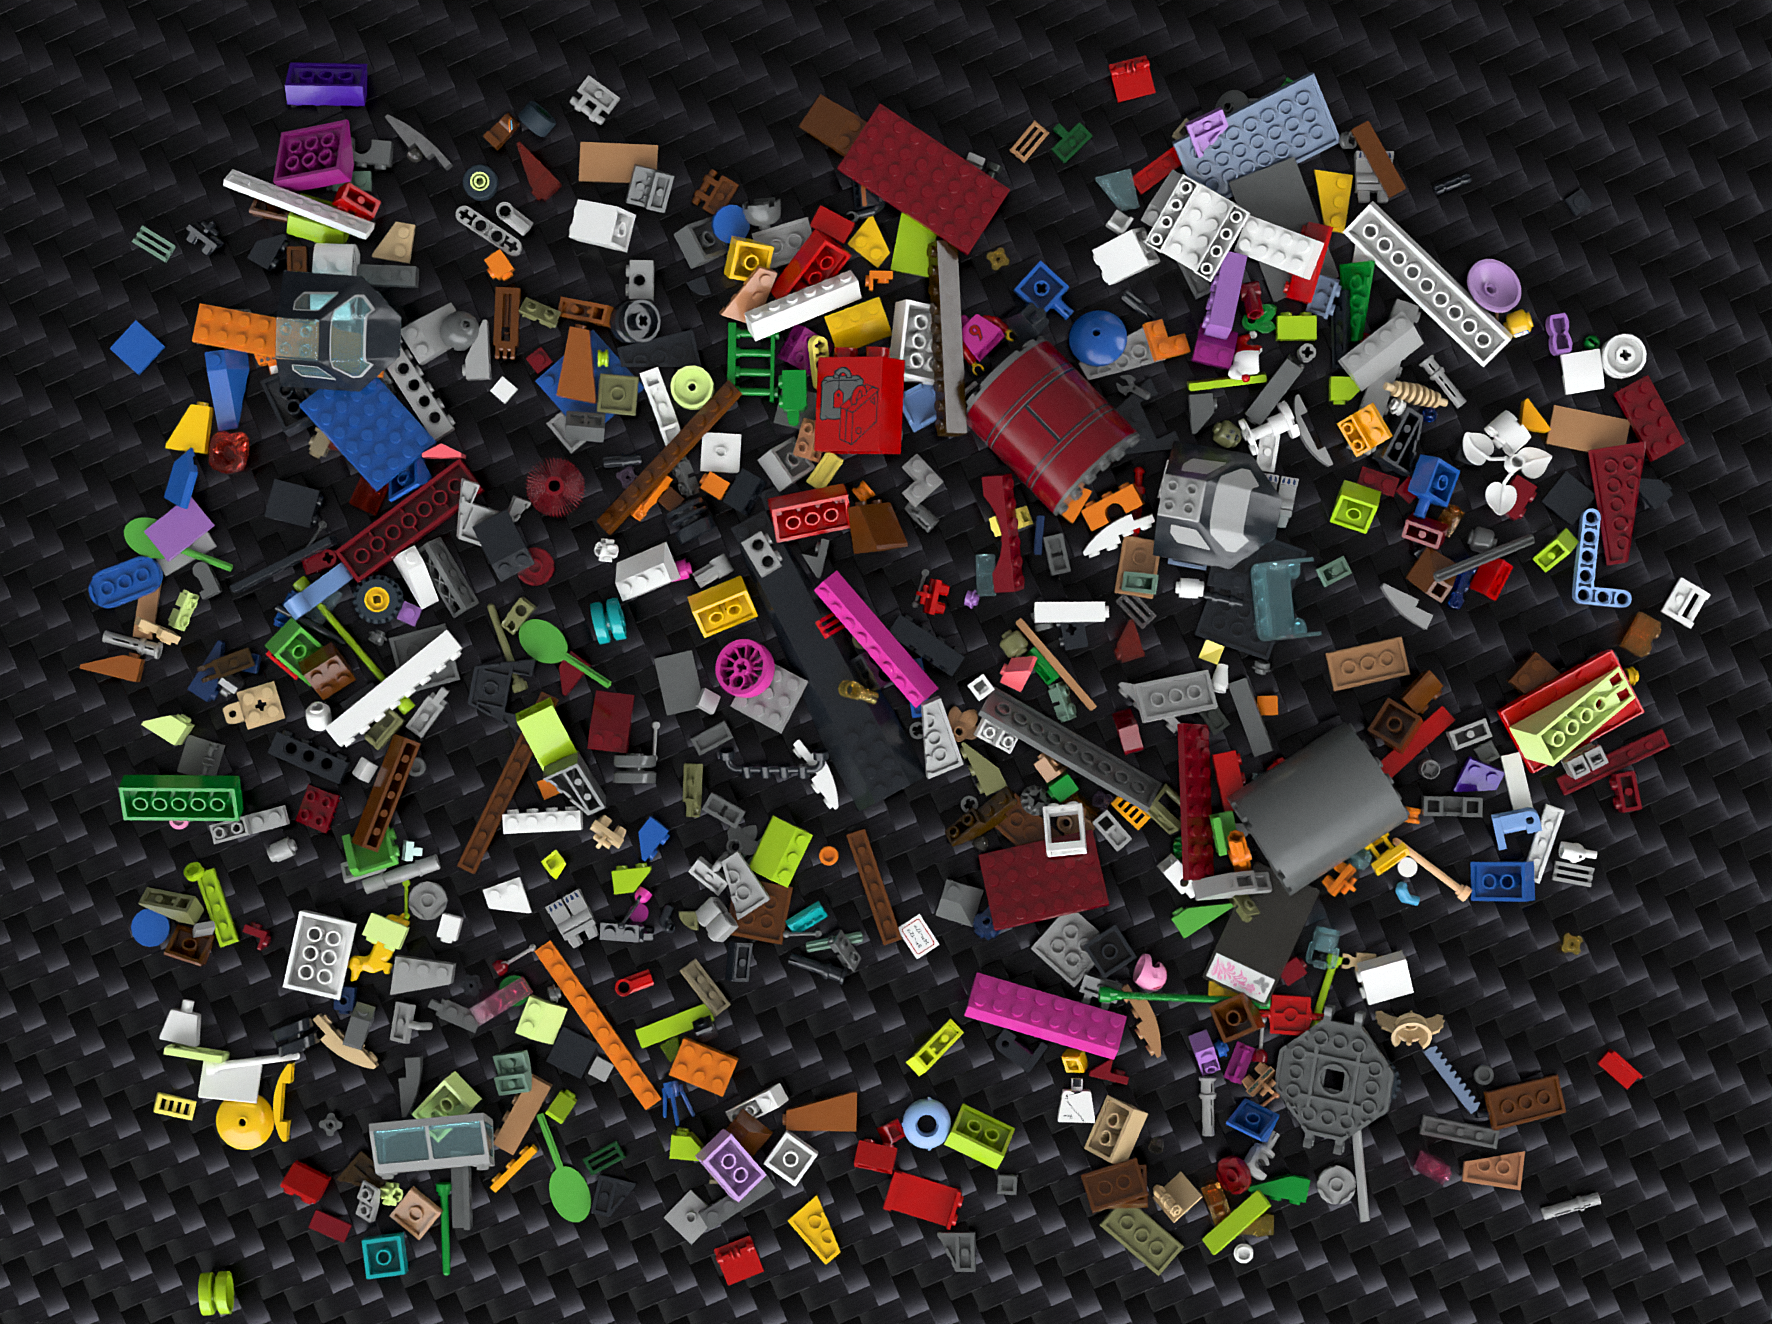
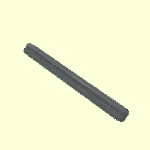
(1484, 557)

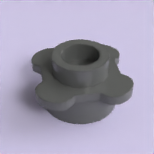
(336, 1124)

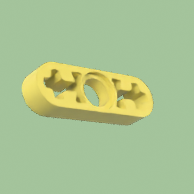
(814, 354)

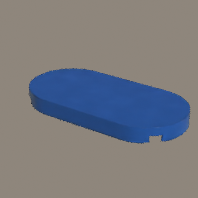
(125, 582)

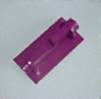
(1239, 1063)

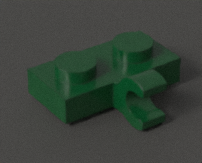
(1071, 141)

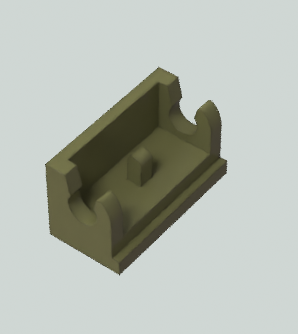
(384, 729)

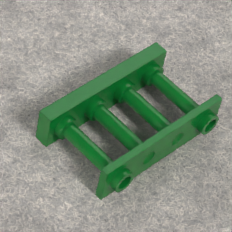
(735, 371)

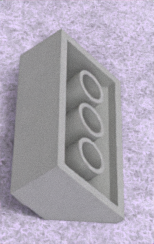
(1381, 351)

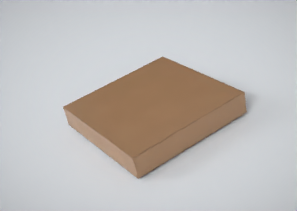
(416, 1213)

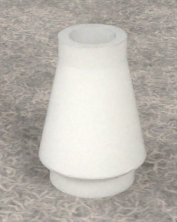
(1220, 678)

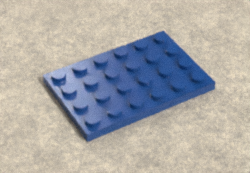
(369, 430)

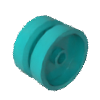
(609, 620)

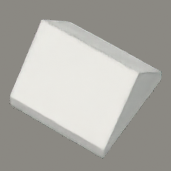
(365, 770)

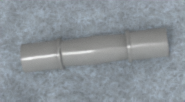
(401, 874)

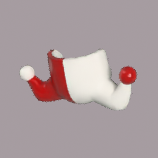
(1245, 358)

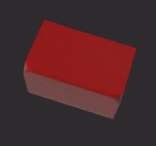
(891, 1131)

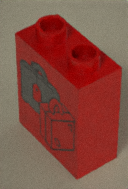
(859, 402)

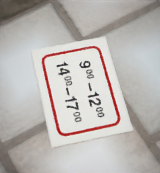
(918, 936)

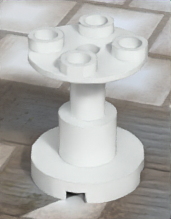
(1275, 424)

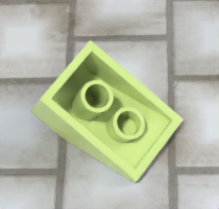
(448, 1099)

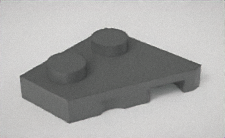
(960, 1249)

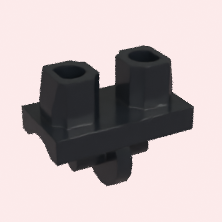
(206, 233)

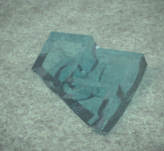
(1120, 189)

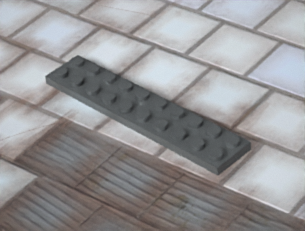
(1070, 749)

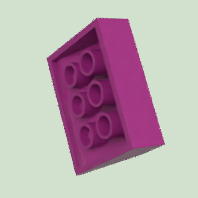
(314, 157)

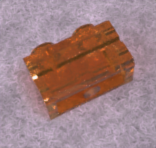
(1641, 635)

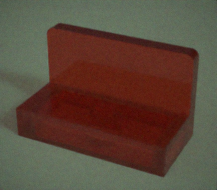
(367, 497)

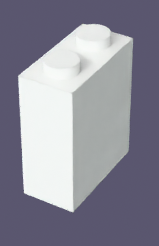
(1384, 978)

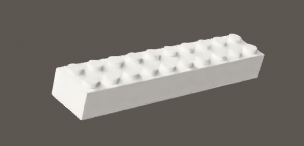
(1428, 284)

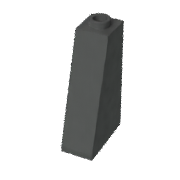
(1274, 390)

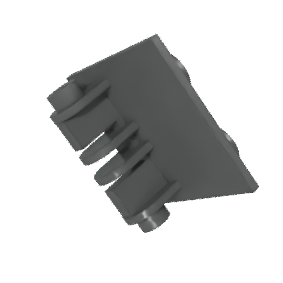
(200, 757)

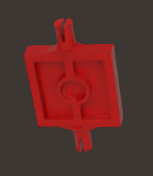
(1290, 1014)

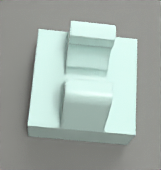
(409, 850)

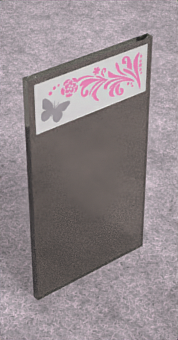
(1256, 952)

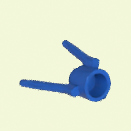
(672, 1090)

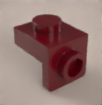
(256, 930)

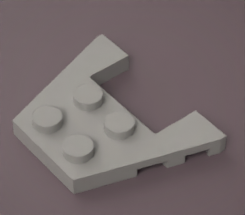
(472, 513)

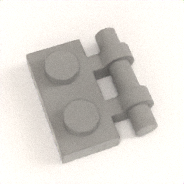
(597, 94)

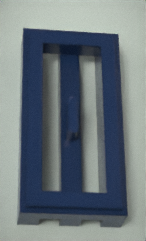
(1039, 528)

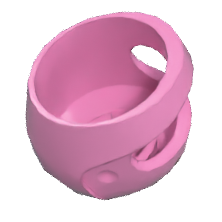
(1147, 976)

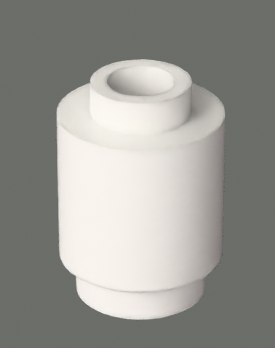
(1189, 588)

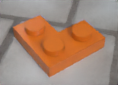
(1162, 345)

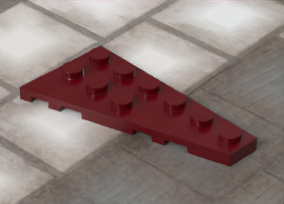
(1616, 486)

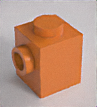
(499, 266)

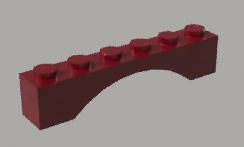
(1000, 495)

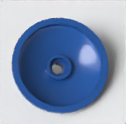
(1098, 349)

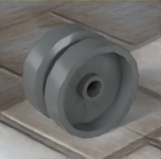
(635, 767)

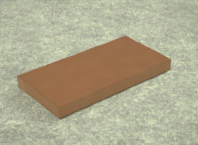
(614, 161)
(1585, 429)
(1367, 663)

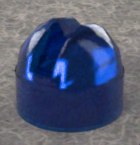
(1429, 419)

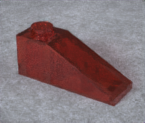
(539, 178)

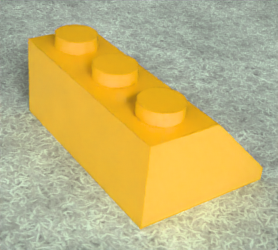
(859, 325)
(722, 606)

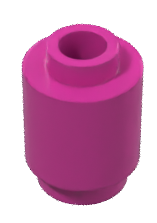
(684, 569)

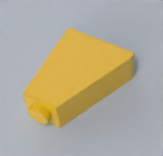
(193, 429)

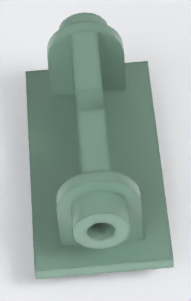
(1066, 709)

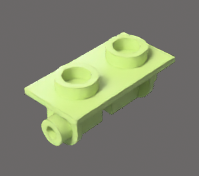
(180, 618)

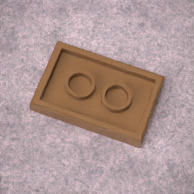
(1136, 557)

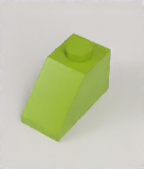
(1341, 389)
(1556, 550)
(561, 1106)

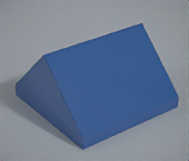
(409, 480)
(1253, 1120)

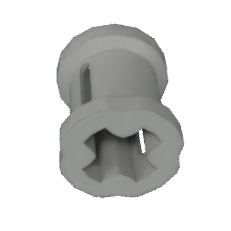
(1311, 349)

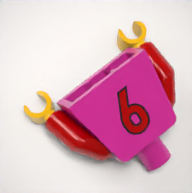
(980, 336)

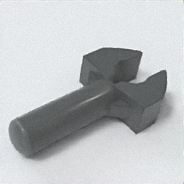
(1132, 387)

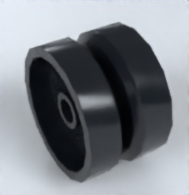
(635, 321)
(295, 1037)

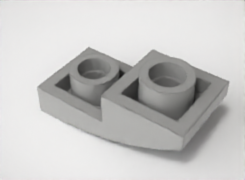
(369, 1201)

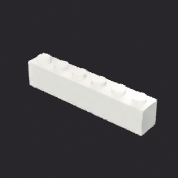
(803, 305)

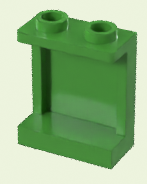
(364, 861)

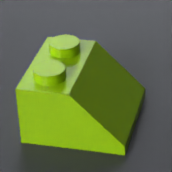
(1355, 506)
(685, 1145)

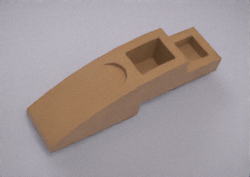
(1147, 1026)

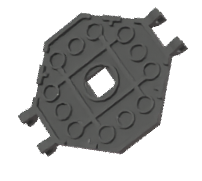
(1327, 1110)

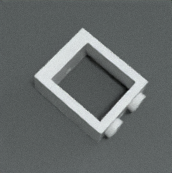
(1070, 847)

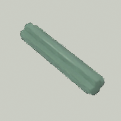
(821, 944)

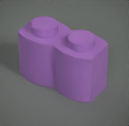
(1557, 328)

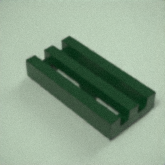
(618, 1150)

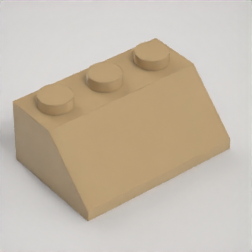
(1115, 1130)

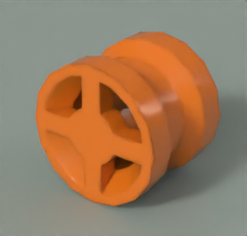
(863, 491)
(1414, 814)

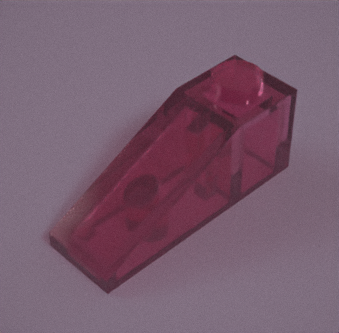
(501, 1000)

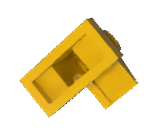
(1389, 857)

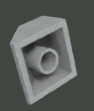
(783, 466)

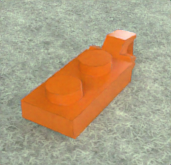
(642, 509)

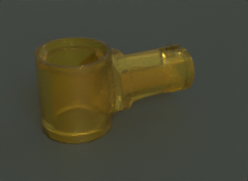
(858, 692)

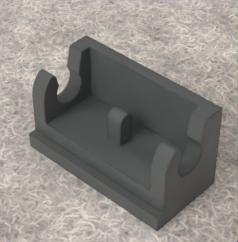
(585, 426)

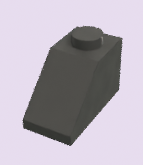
(1200, 410)
(359, 1025)

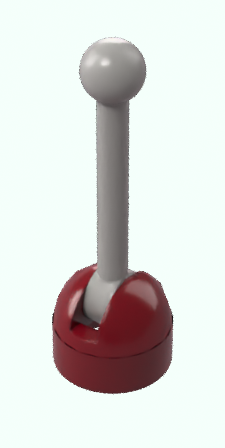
(501, 966)
(1260, 1054)

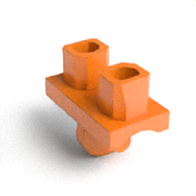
(1346, 872)

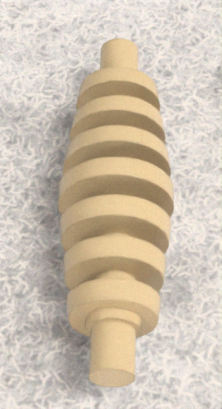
(1415, 394)

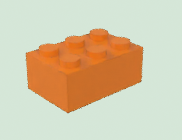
(703, 1066)

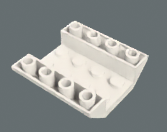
(1197, 227)

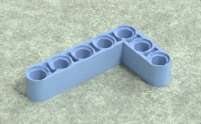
(1590, 566)

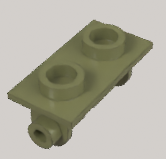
(536, 310)
(1245, 908)

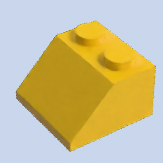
(745, 256)

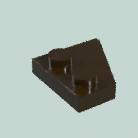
(361, 1169)

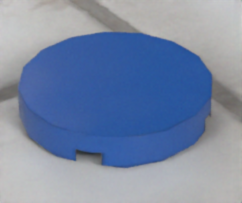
(729, 222)
(150, 928)

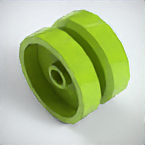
(216, 1293)

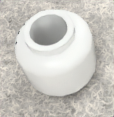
(318, 716)

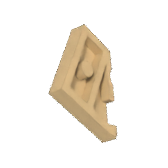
(397, 243)

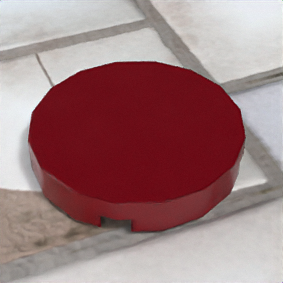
(541, 570)
(1233, 1174)

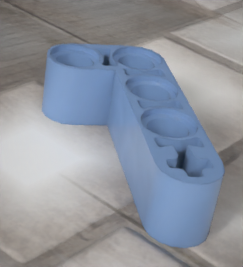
(318, 591)

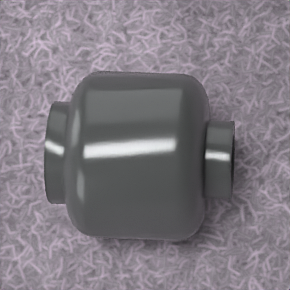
(1481, 539)

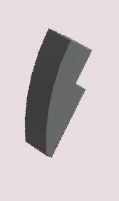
(410, 1084)

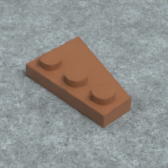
(751, 295)
(1496, 1171)

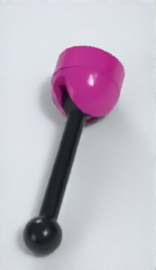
(641, 896)

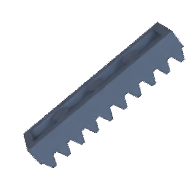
(1450, 1078)

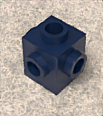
(984, 925)

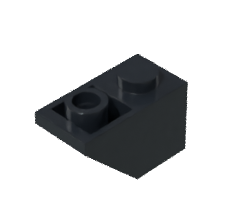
(267, 251)

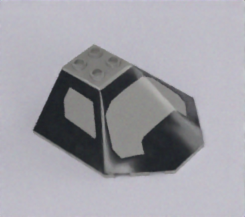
(1214, 507)

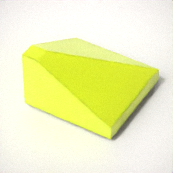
(554, 864)

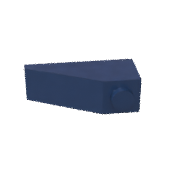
(208, 690)

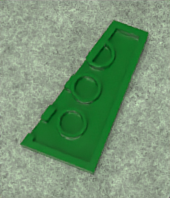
(1358, 279)

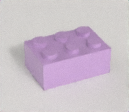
(730, 1165)

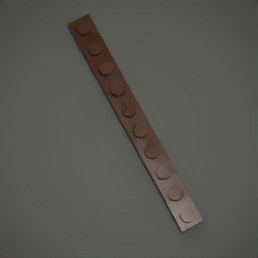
(669, 457)
(499, 801)

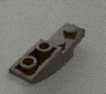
(982, 820)

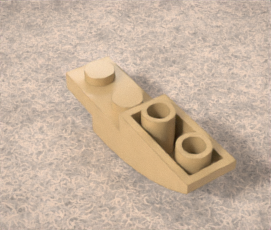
(334, 1040)

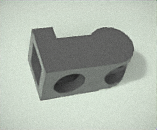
(207, 579)

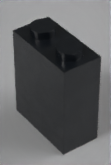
(294, 504)

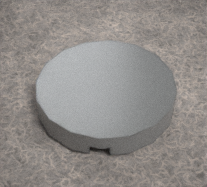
(427, 900)
(1336, 1184)

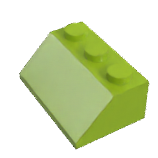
(313, 230)
(780, 851)
(979, 1136)

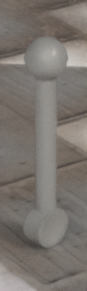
(655, 725)

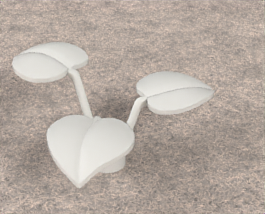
(1530, 460)

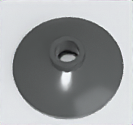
(1232, 98)

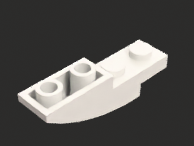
(1109, 537)
(823, 781)

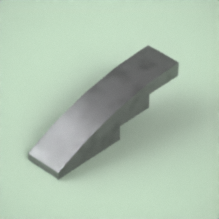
(413, 138)

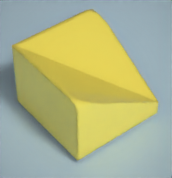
(1211, 652)

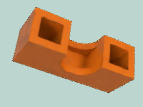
(1097, 513)

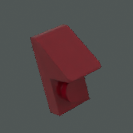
(1103, 1071)

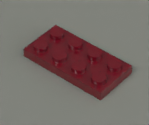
(1649, 418)

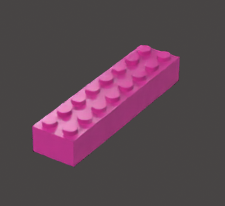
(1045, 1016)

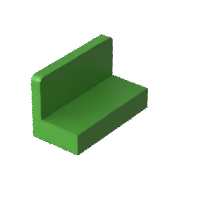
(1222, 825)

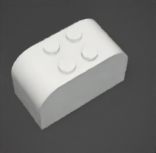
(336, 258)

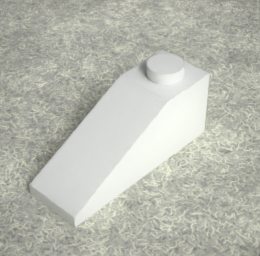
(416, 576)

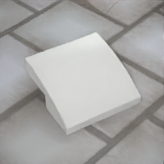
(1582, 371)

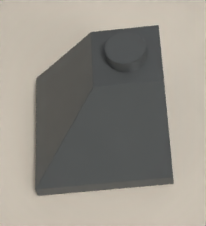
(959, 902)

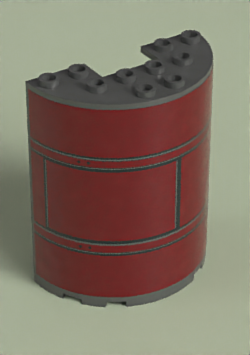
(1048, 423)

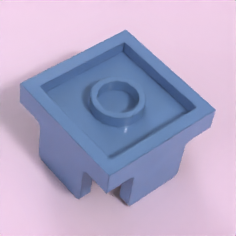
(919, 406)

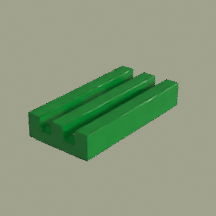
(1043, 667)

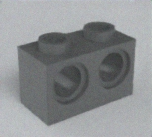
(1056, 554)
(723, 810)

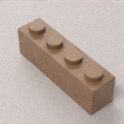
(521, 1116)

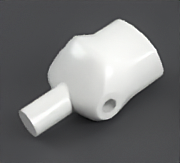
(1575, 852)

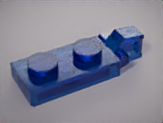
(1460, 586)

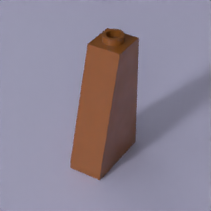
(577, 370)
(826, 1114)

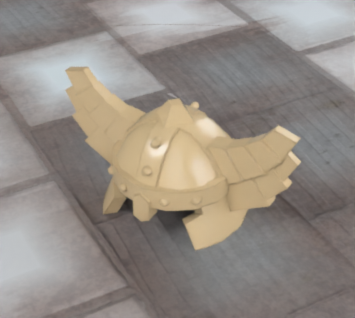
(1410, 1027)

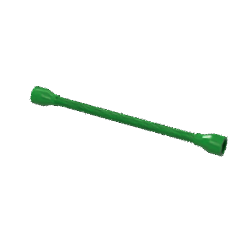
(1108, 994)

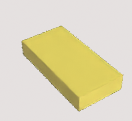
(825, 470)

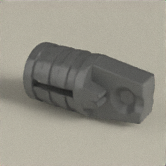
(922, 516)

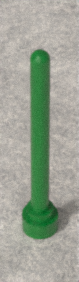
(443, 1190)

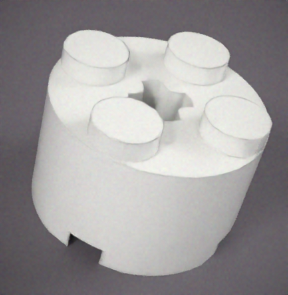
(1507, 433)

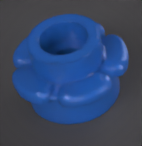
(1221, 1048)

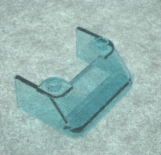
(1274, 600)

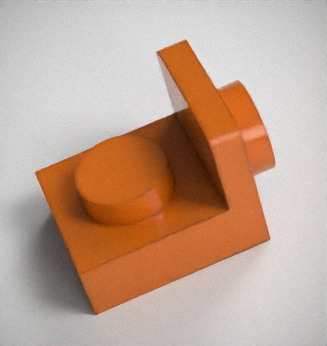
(881, 276)

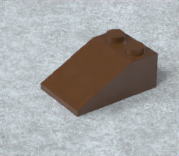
(833, 125)

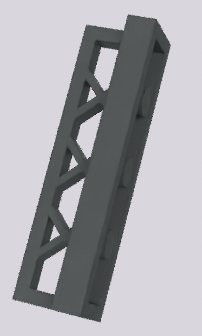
(449, 575)
(462, 1197)

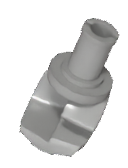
(1260, 1152)

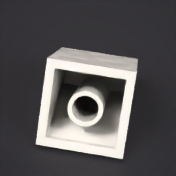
(602, 225)
(1125, 256)

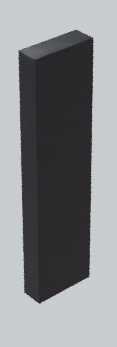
(1341, 328)

